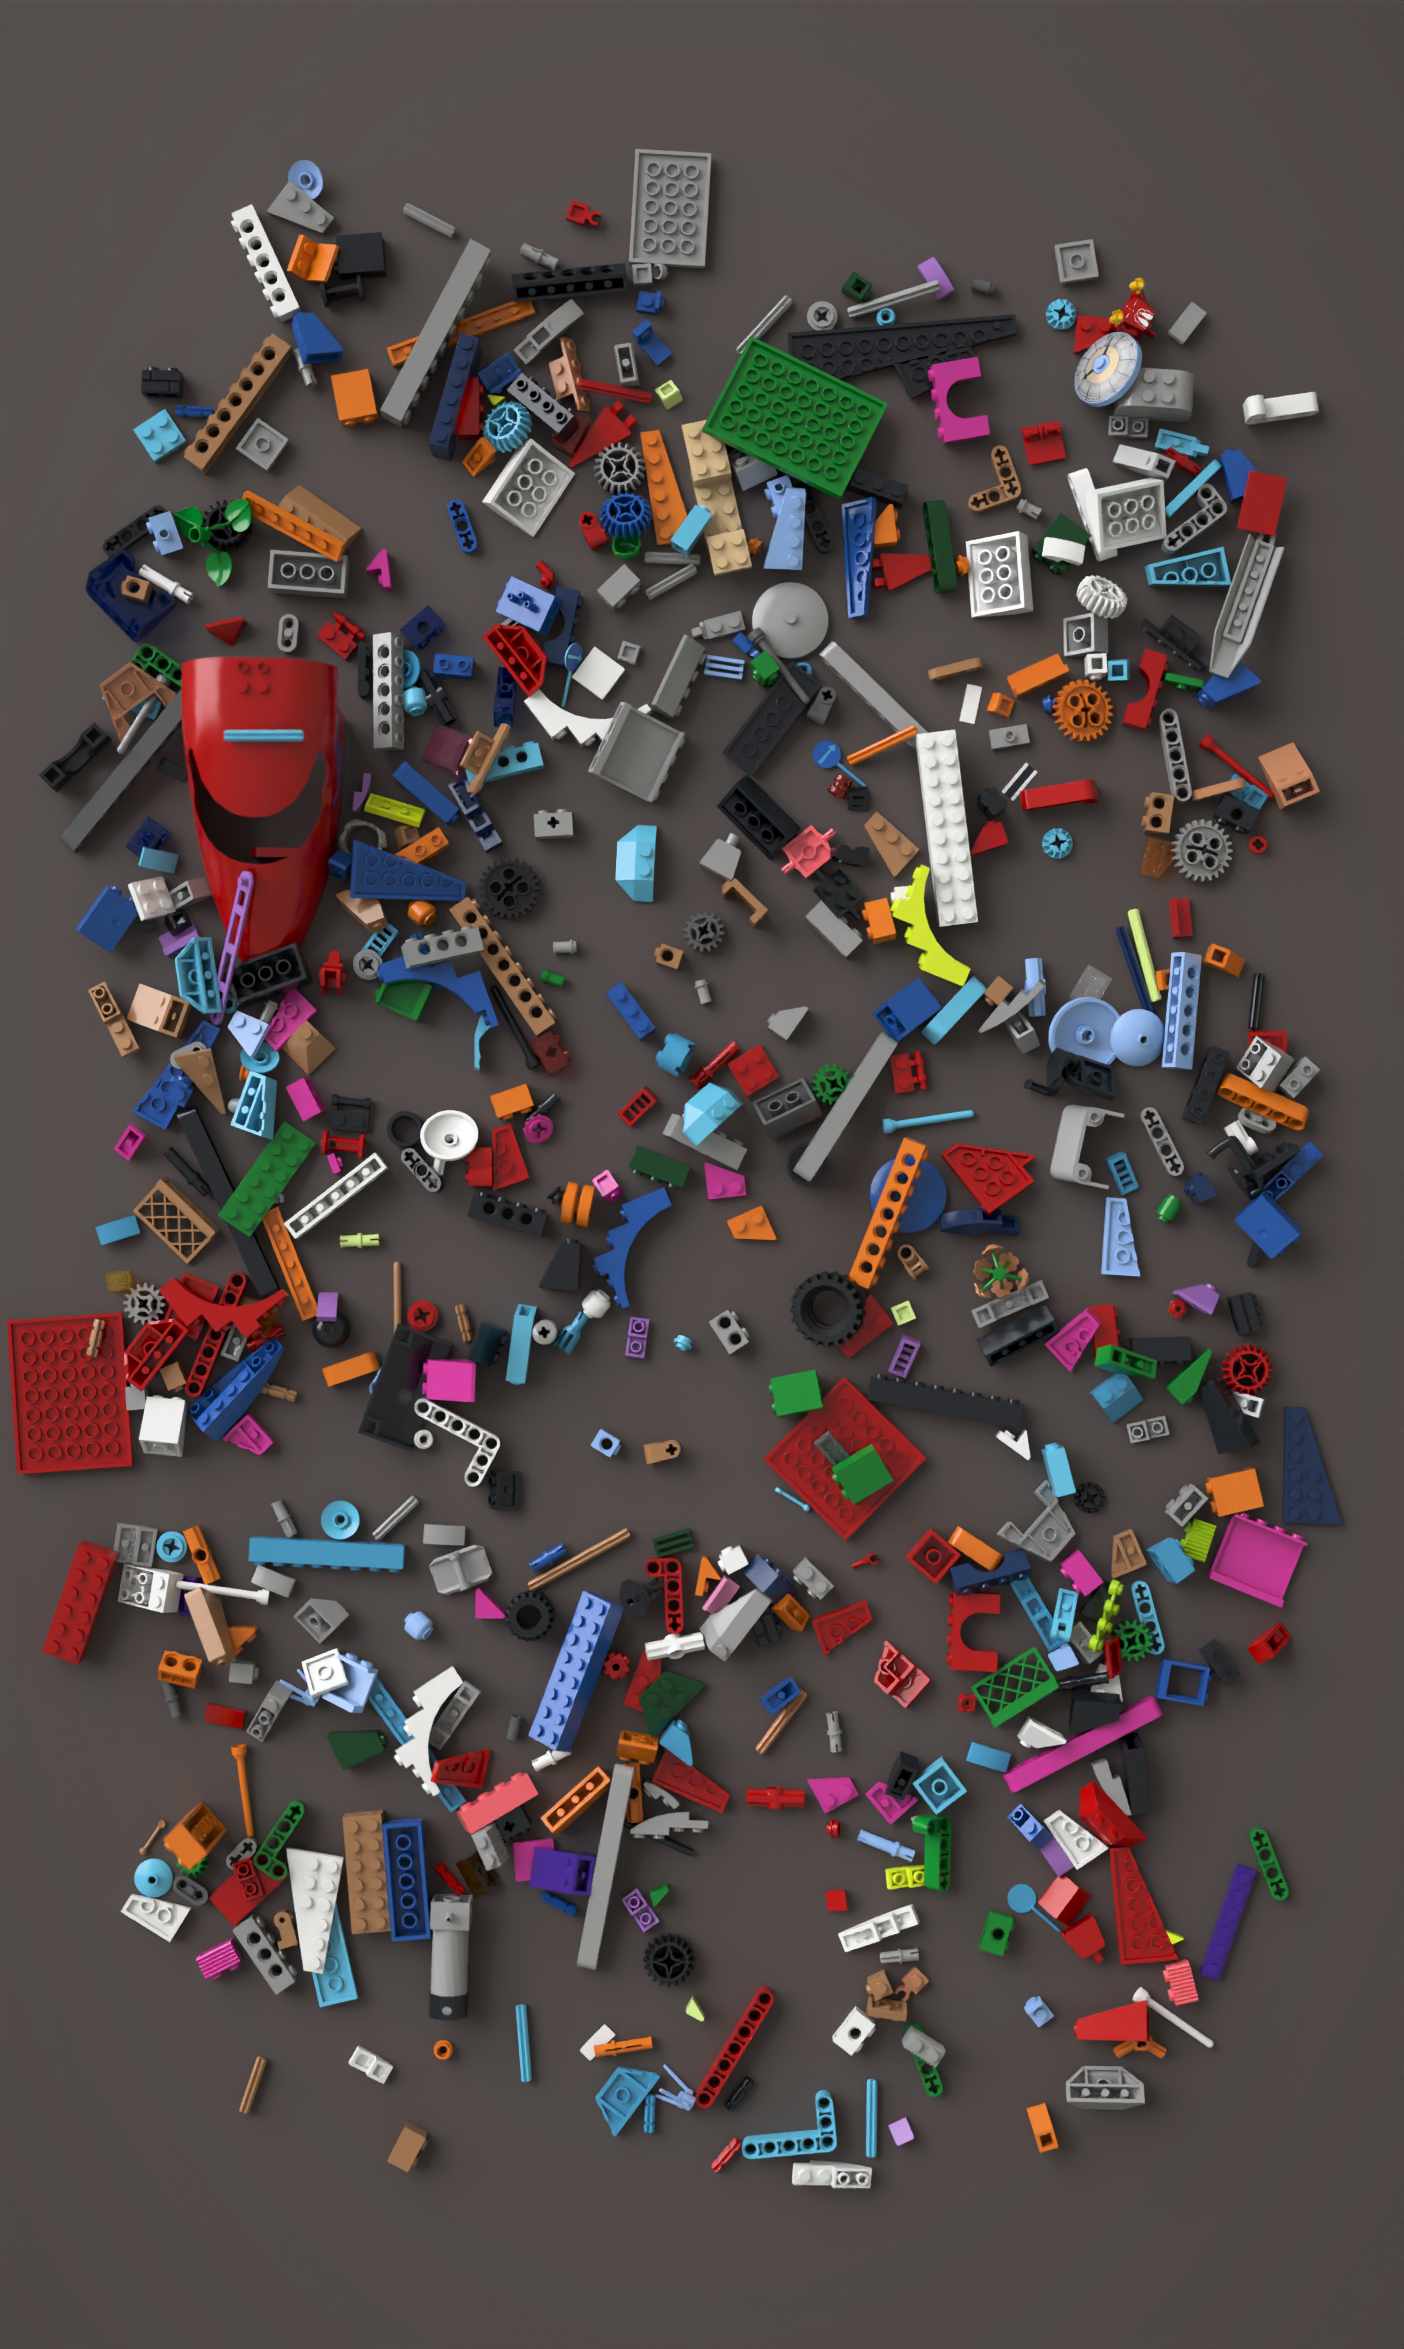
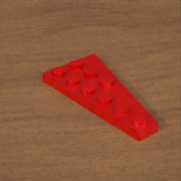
(1137, 1921)

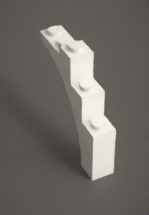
(557, 721)
(415, 1751)

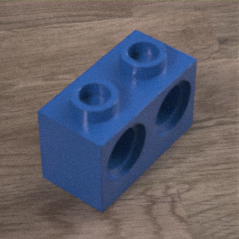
(454, 667)

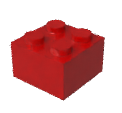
(932, 1555)

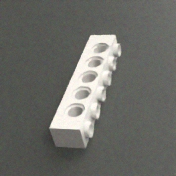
(247, 218)
(336, 1195)

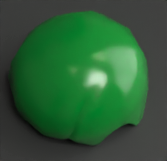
(626, 548)

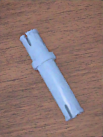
(894, 1849)

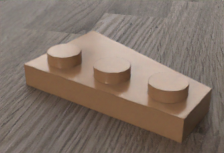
(891, 843)

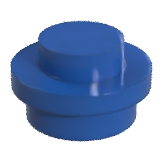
(1048, 702)

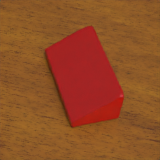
(225, 1715)

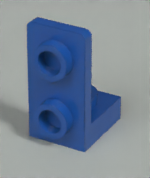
(650, 343)
(181, 1091)

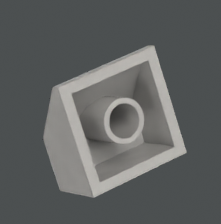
(1085, 635)

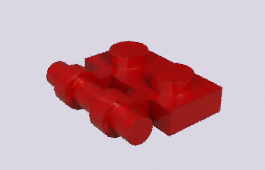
(338, 641)
(902, 1072)

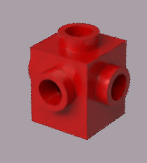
(619, 1658)

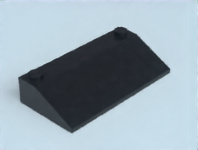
(391, 1408)

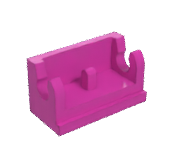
(306, 1098)

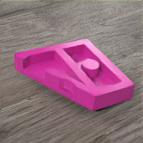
(723, 1183)
(250, 1435)
(832, 1791)
(888, 1806)

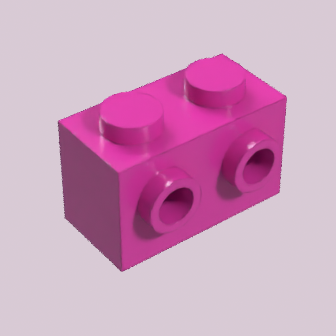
(1081, 1573)

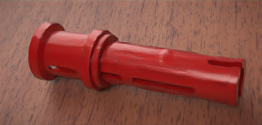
(707, 1071)

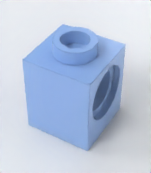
(597, 1443)

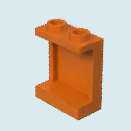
(354, 397)
(1234, 1492)

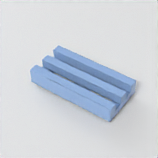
(725, 660)

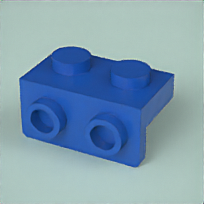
(499, 373)

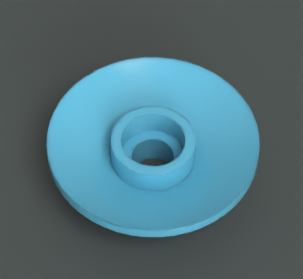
(264, 1061)
(330, 1521)
(157, 1869)

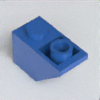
(1030, 1826)

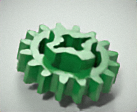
(824, 1082)
(1138, 1643)

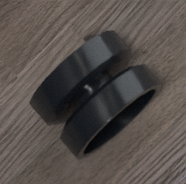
(793, 1158)

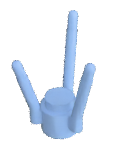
(306, 1697)
(684, 2099)

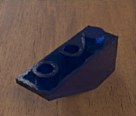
(505, 698)

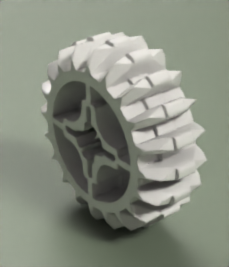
(1101, 597)

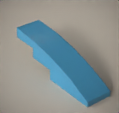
(1036, 1611)

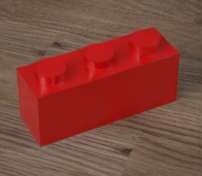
(469, 419)
(1107, 1331)

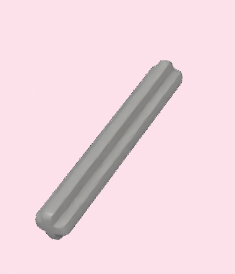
(767, 322)

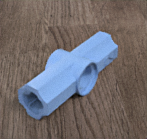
(1034, 973)

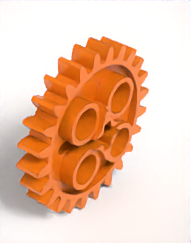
(1098, 709)

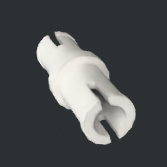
(549, 1758)

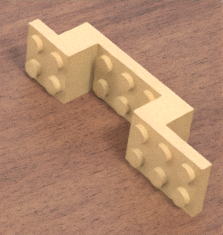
(715, 491)

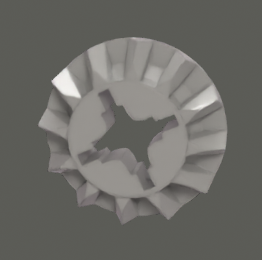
(822, 307)
(359, 964)

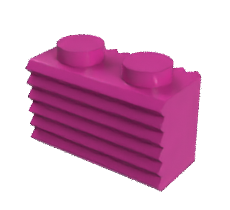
(219, 1959)

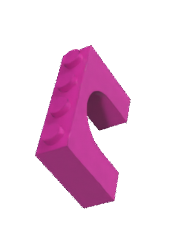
(952, 427)

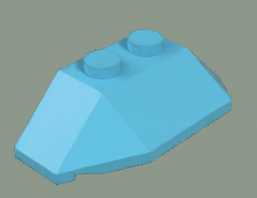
(637, 863)
(198, 975)
(708, 1111)

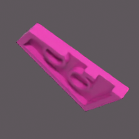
(291, 1015)
(1073, 1338)

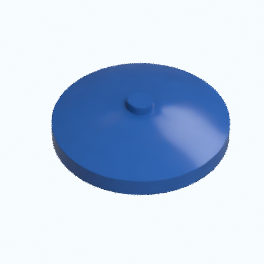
(925, 1203)

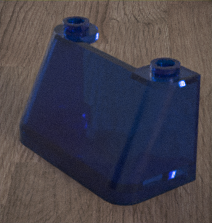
(131, 616)

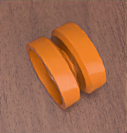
(577, 1204)

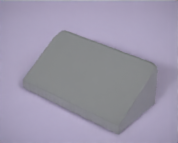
(233, 1344)

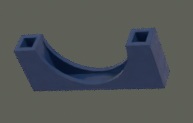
(465, 360)

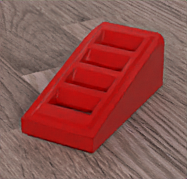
(649, 1094)

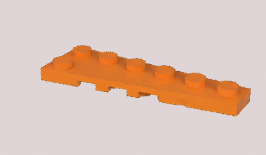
(664, 494)

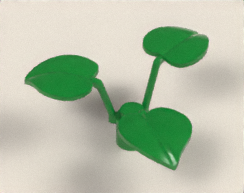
(189, 521)

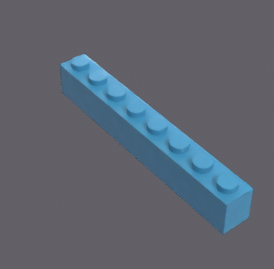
(327, 1552)

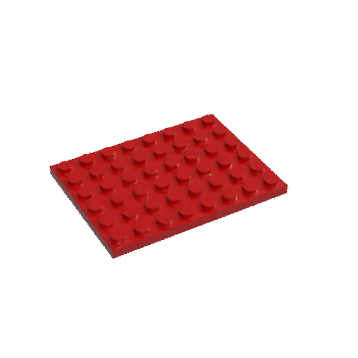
(65, 1402)

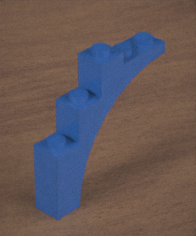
(614, 1262)

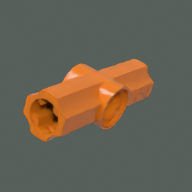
(207, 1566)
(635, 1806)

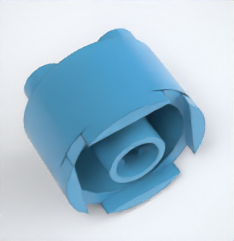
(675, 1054)

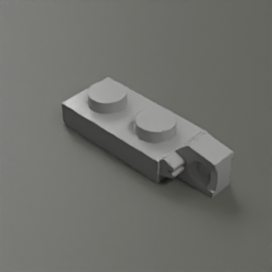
(719, 626)

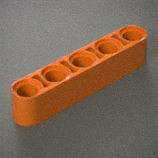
(1263, 1102)

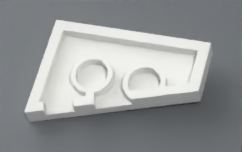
(1075, 1840)
(156, 1915)

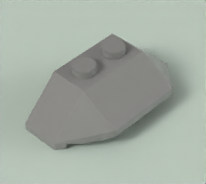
(1104, 2088)

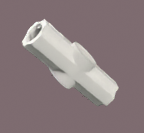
(674, 1646)

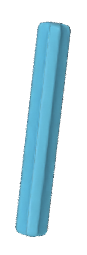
(263, 735)
(523, 2041)
(871, 2118)

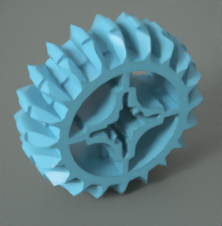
(504, 430)

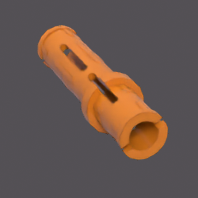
(623, 2047)

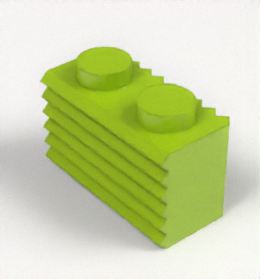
(1197, 1539)

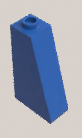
(426, 794)

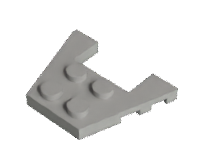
(1048, 1532)

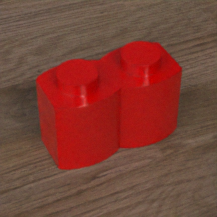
(480, 1167)

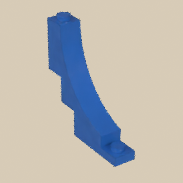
(467, 988)

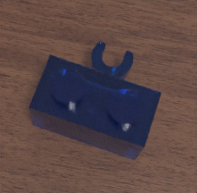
(148, 835)

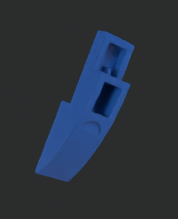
(1291, 1171)

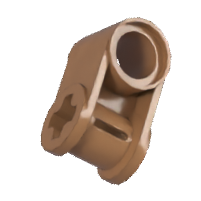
(912, 1262)
(658, 1452)

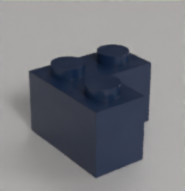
(769, 1580)

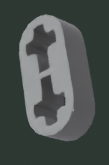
(238, 1850)

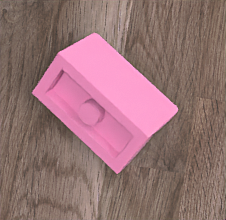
(721, 1595)

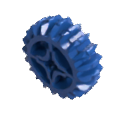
(625, 509)

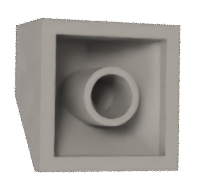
(321, 1617)

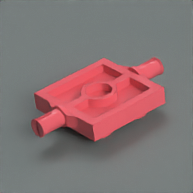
(808, 851)

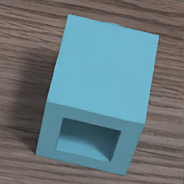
(1118, 669)

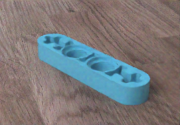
(1192, 488)
(1150, 1616)

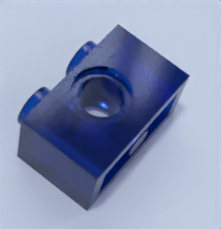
(425, 617)

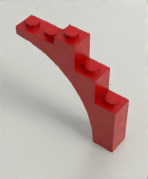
(246, 1318)

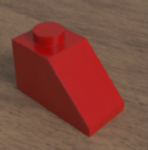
(990, 838)
(1269, 1643)

